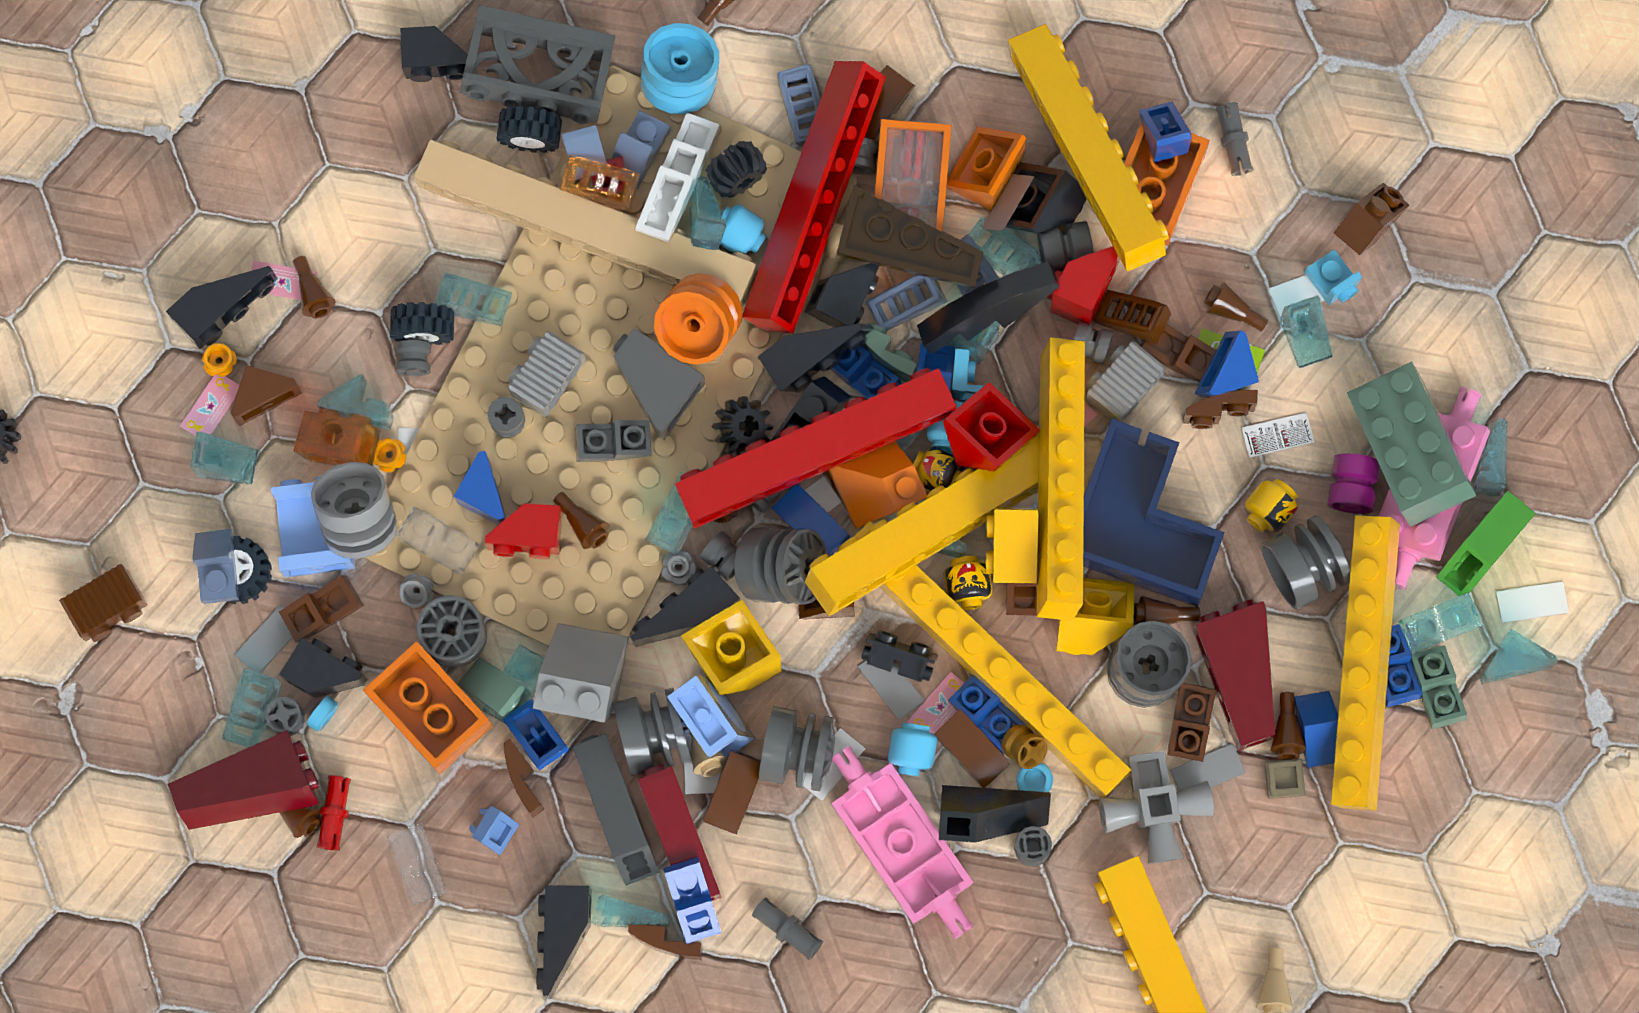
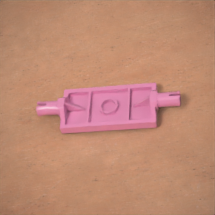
(1431, 535)
(902, 843)

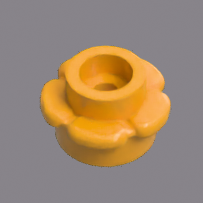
(217, 351)
(396, 461)

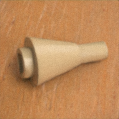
(832, 259)
(702, 763)
(1274, 991)

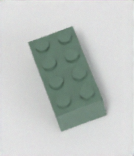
(1411, 444)

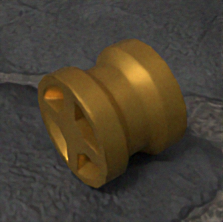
(1024, 746)

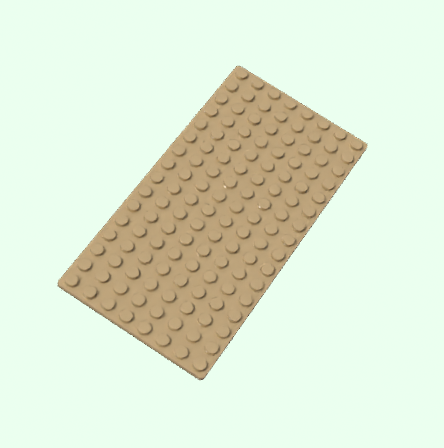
(589, 307)

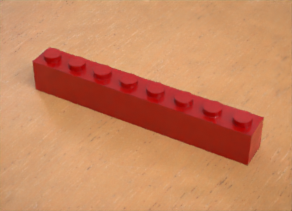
(814, 196)
(816, 447)

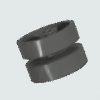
(460, 615)

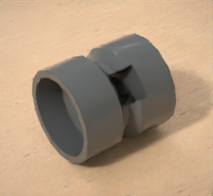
(1064, 246)

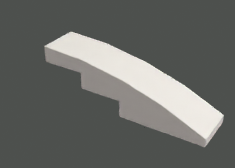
(677, 177)

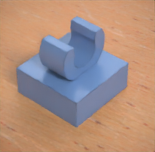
(494, 829)

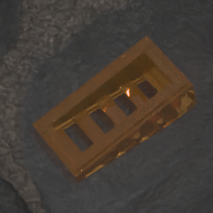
(616, 173)

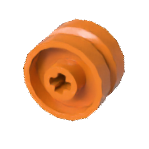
(698, 318)

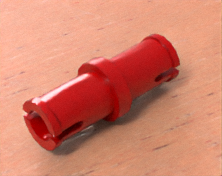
(333, 813)

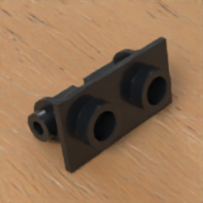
(887, 649)

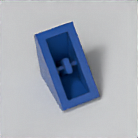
(1165, 131)
(1229, 367)
(479, 491)
(1318, 726)
(535, 734)

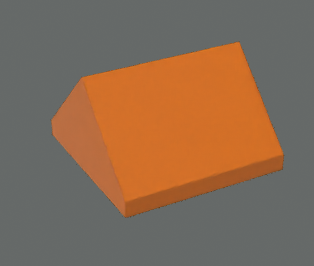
(987, 165)

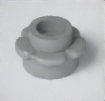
(670, 562)
(413, 598)

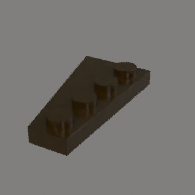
(893, 239)

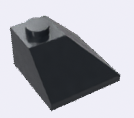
(1050, 200)

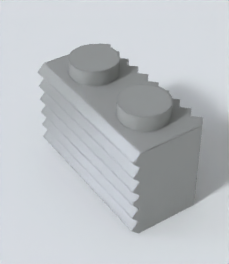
(545, 373)
(1124, 382)

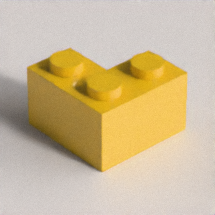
(1014, 545)

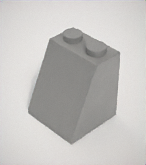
(581, 673)

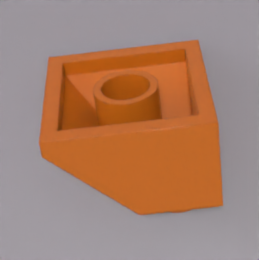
(877, 484)

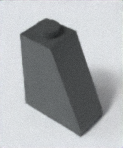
(657, 380)

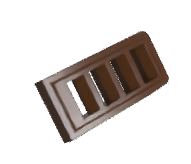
(1151, 332)

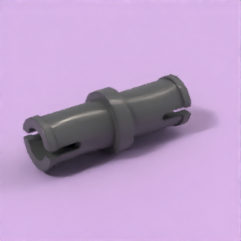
(1234, 139)
(787, 928)

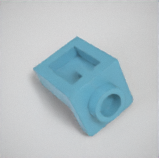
(1333, 278)
(963, 372)

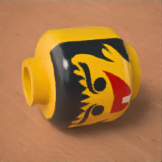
(936, 468)
(1271, 505)
(967, 582)

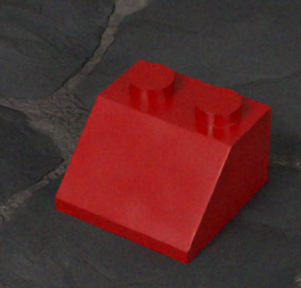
(1083, 285)

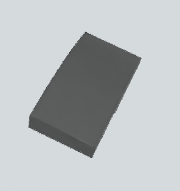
(613, 441)

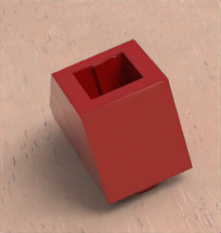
(528, 530)

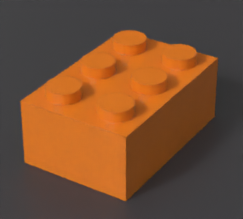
(1168, 180)
(428, 707)

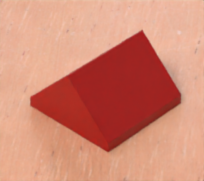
(987, 430)

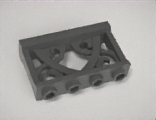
(544, 34)

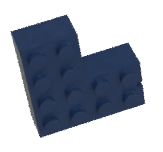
(1128, 533)

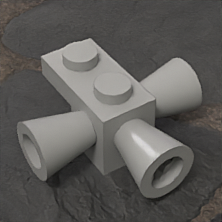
(1155, 805)

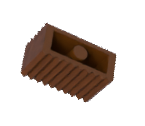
(104, 603)

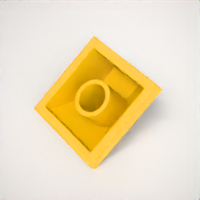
(1101, 620)
(733, 650)

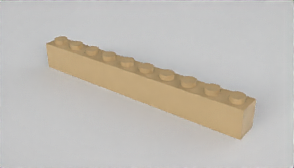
(573, 219)

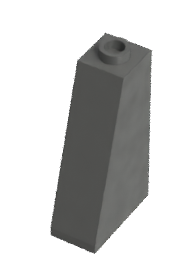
(615, 809)

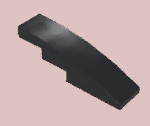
(997, 301)

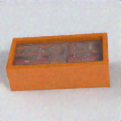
(914, 168)

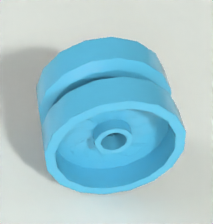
(679, 68)

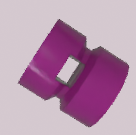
(1354, 477)

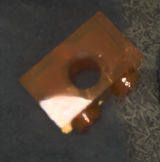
(318, 436)

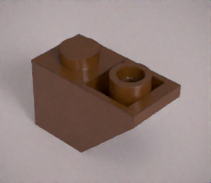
(1371, 218)

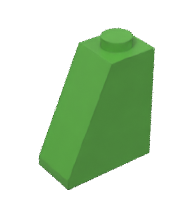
(1485, 544)

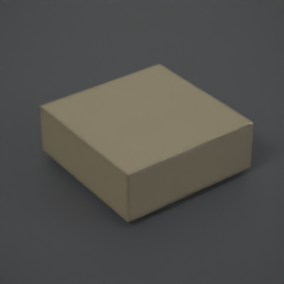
(1285, 778)

